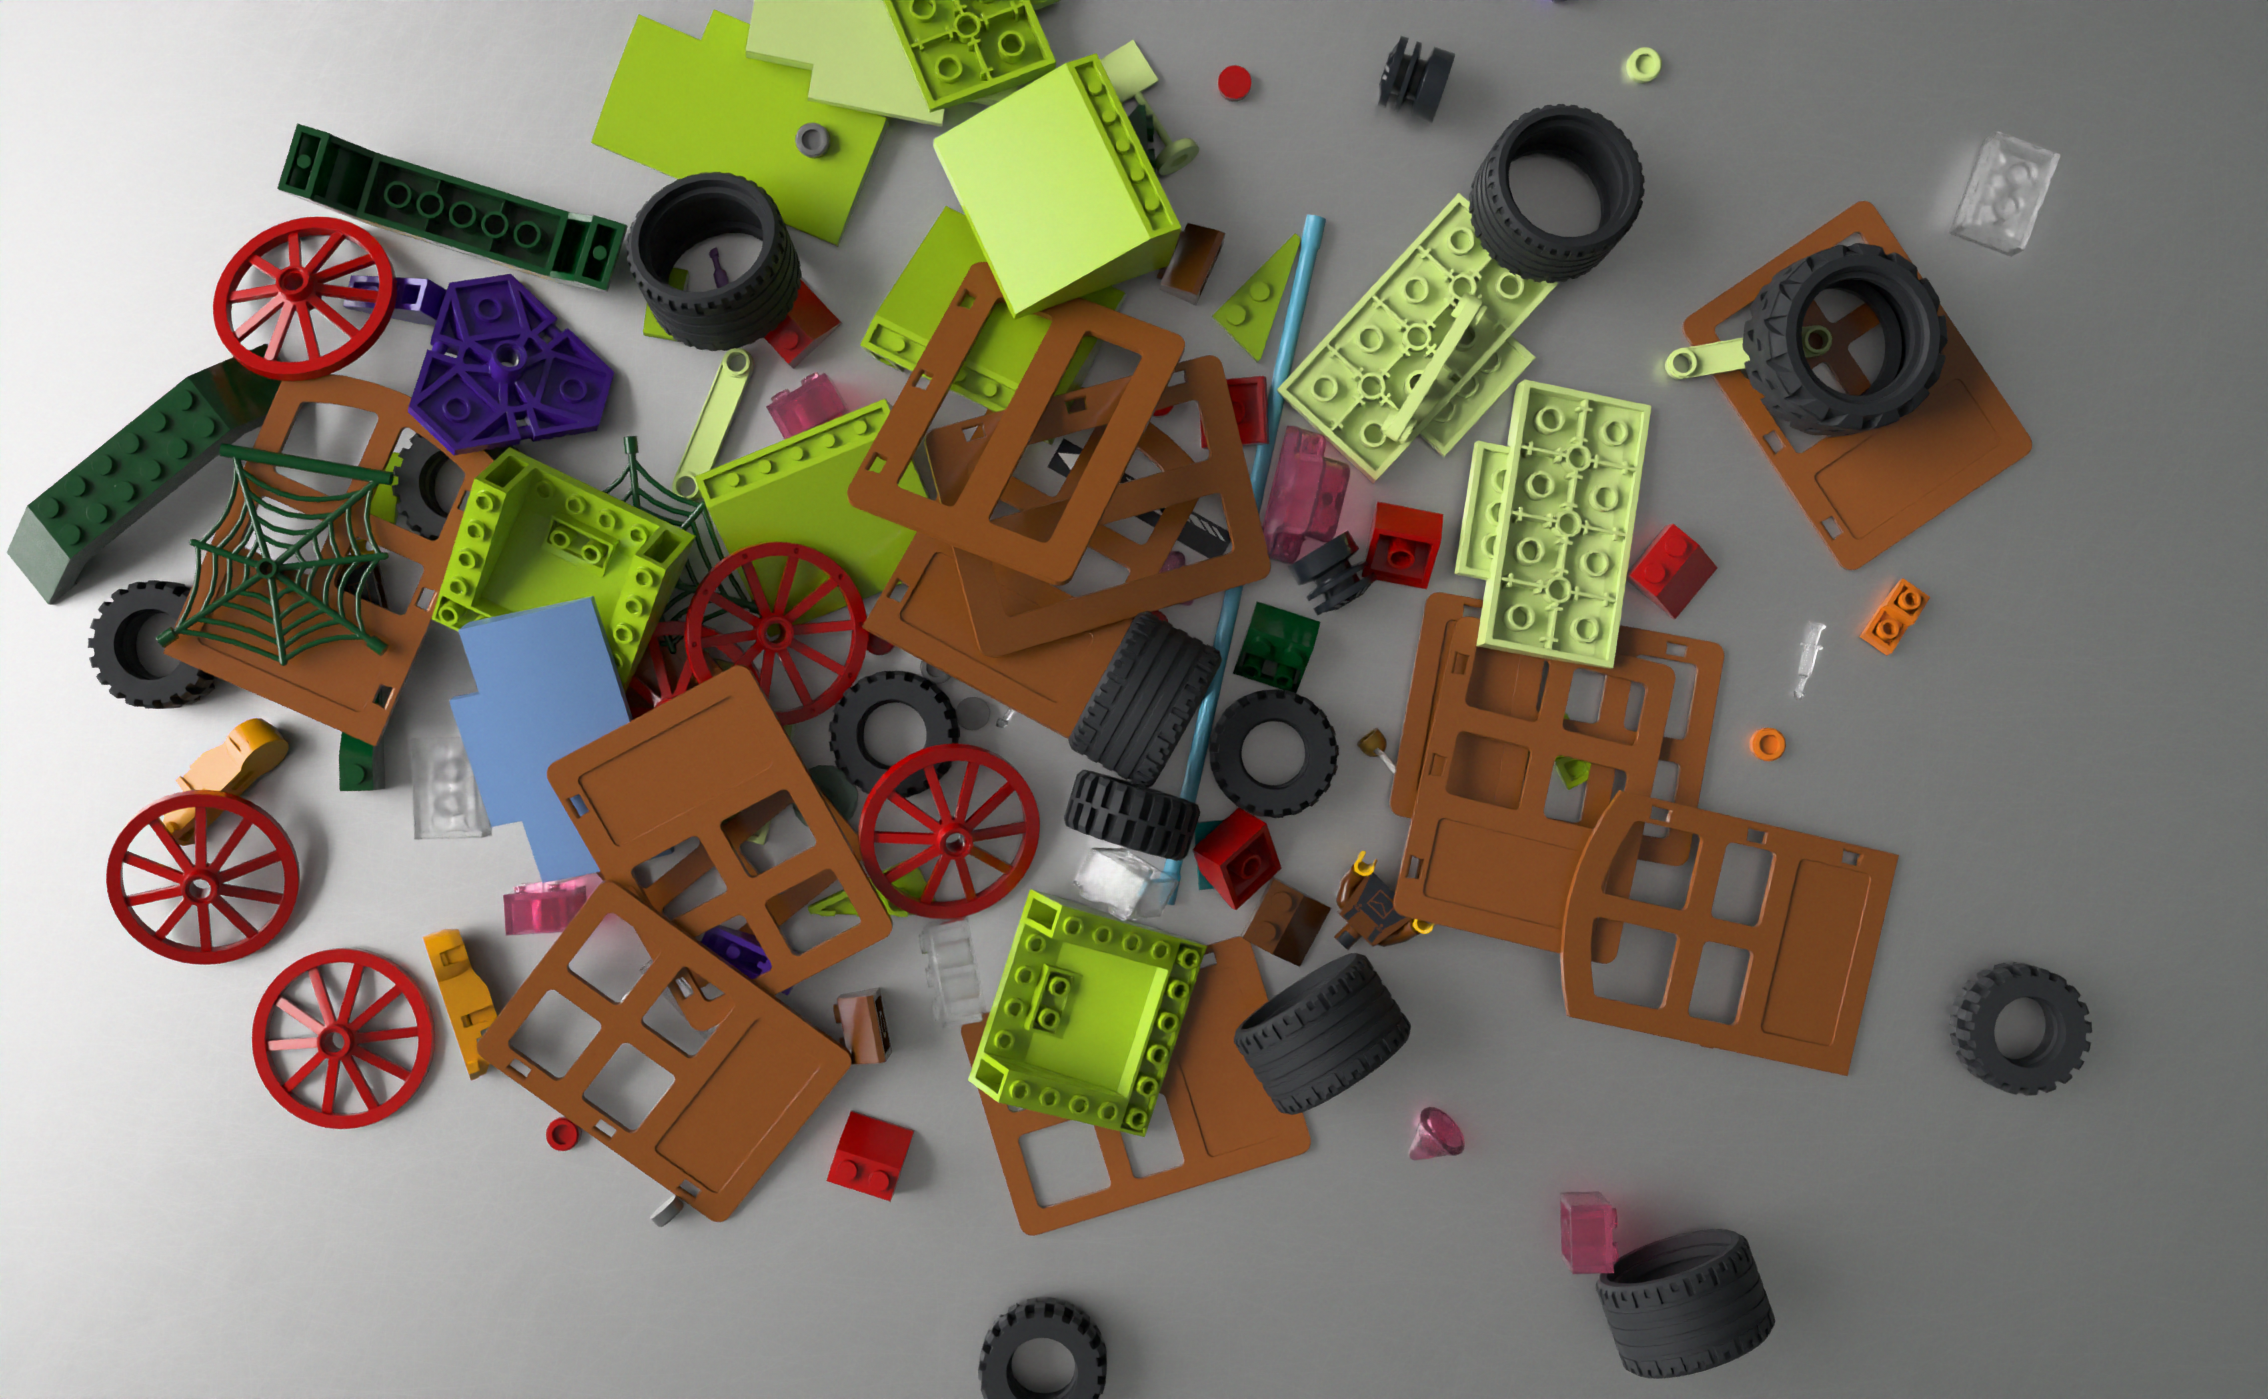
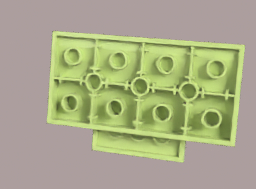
(850, 53)
(1394, 332)
(1555, 523)

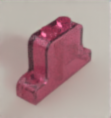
(1303, 496)

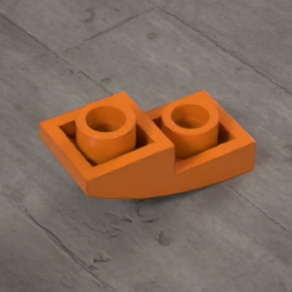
(1894, 616)

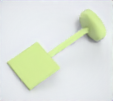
(1132, 75)

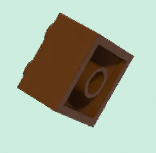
(1191, 262)
(1285, 922)
(863, 1026)

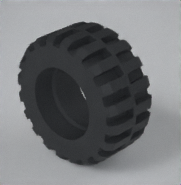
(417, 485)
(117, 654)
(865, 697)
(1319, 760)
(1131, 815)
(2063, 1035)
(1050, 1322)

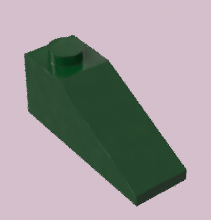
(361, 763)

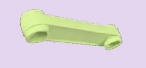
(1467, 313)
(1730, 356)
(714, 421)

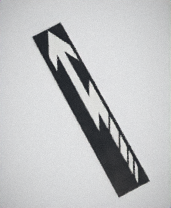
(1198, 531)

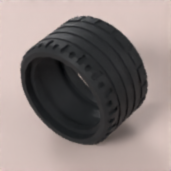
(1598, 151)
(690, 213)
(1145, 699)
(1322, 1034)
(1686, 1304)

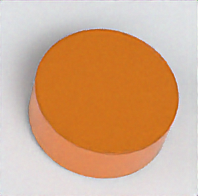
(1767, 744)

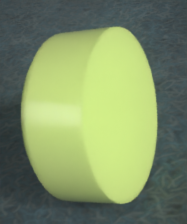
(1644, 65)

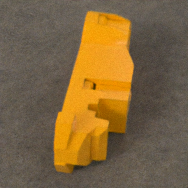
(230, 768)
(463, 994)

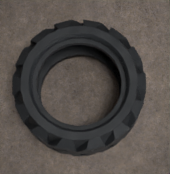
(1910, 330)

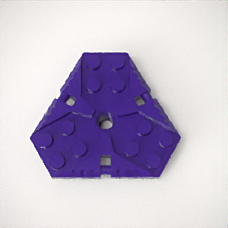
(476, 399)

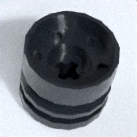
(1415, 79)
(1333, 573)

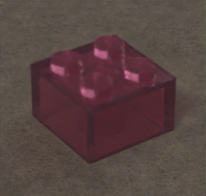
(808, 405)
(540, 909)
(1587, 1232)

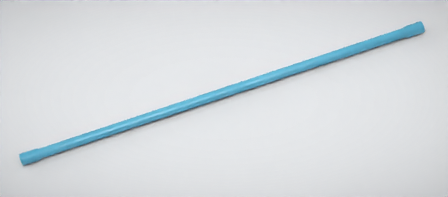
(1310, 245)

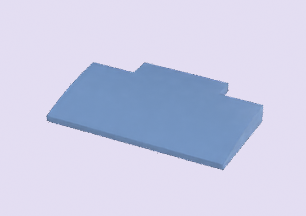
(541, 695)

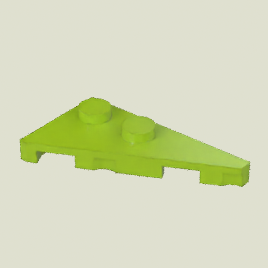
(1252, 308)
(839, 902)

